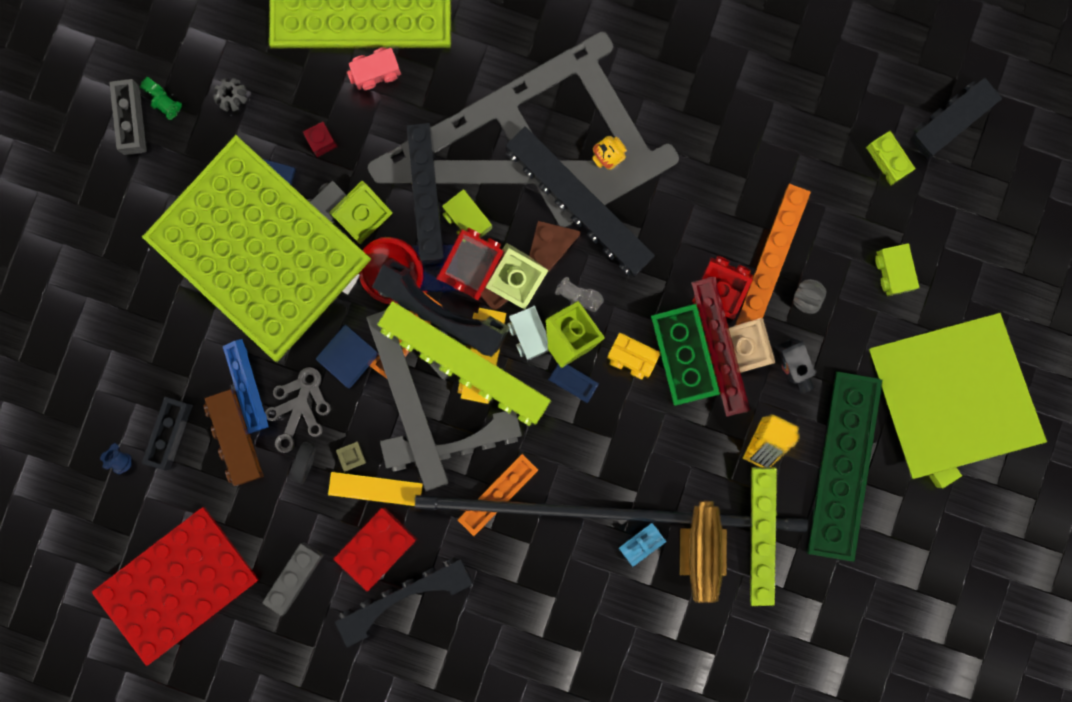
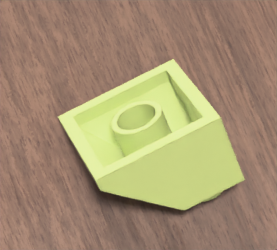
(516, 276)

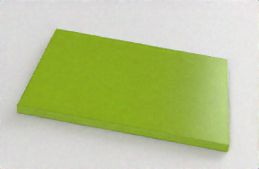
(360, 23)
(256, 248)

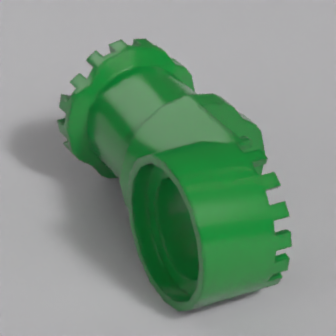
(160, 99)

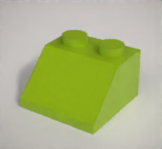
(571, 334)

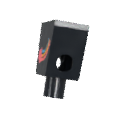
(790, 356)

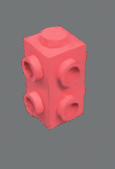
(373, 69)

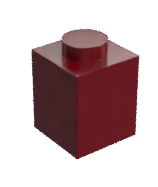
(319, 139)

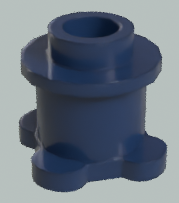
(116, 459)

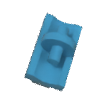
(642, 544)

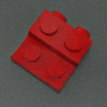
(731, 282)

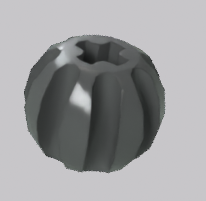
(226, 87)
(809, 296)

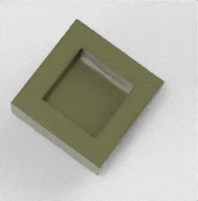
(351, 456)

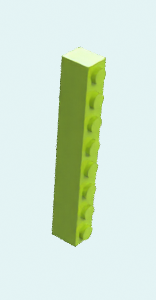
(463, 363)

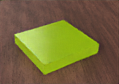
(361, 212)

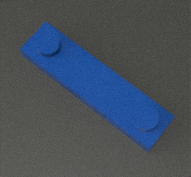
(245, 386)

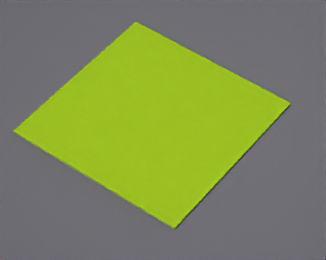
(957, 396)

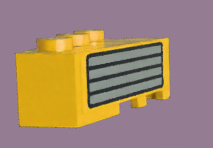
(770, 441)

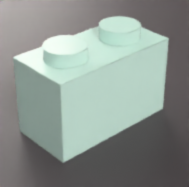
(529, 333)

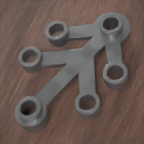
(299, 406)

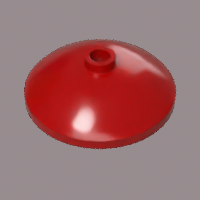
(380, 252)

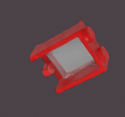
(470, 263)

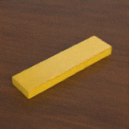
(374, 488)

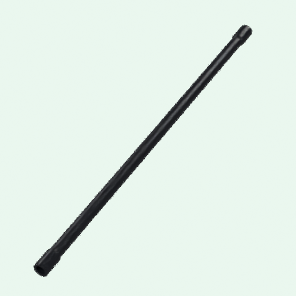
(434, 502)

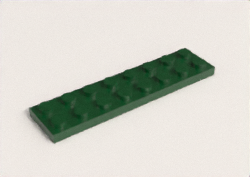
(844, 466)

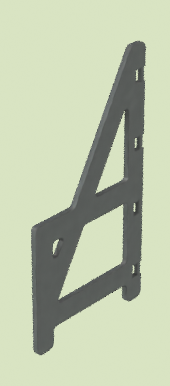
(503, 105)

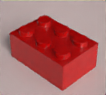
(375, 549)

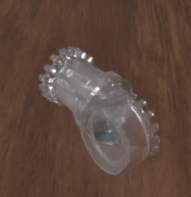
(588, 298)

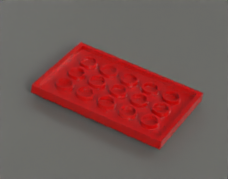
(175, 586)

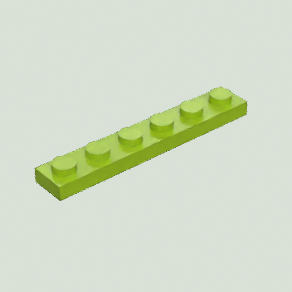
(763, 536)

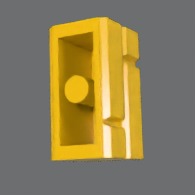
(633, 356)

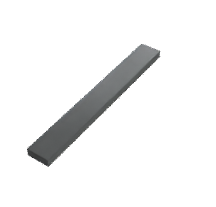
(409, 406)

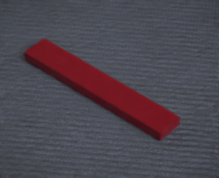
(720, 346)

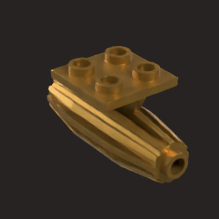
(704, 552)

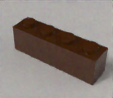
(234, 440)

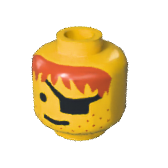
(609, 152)

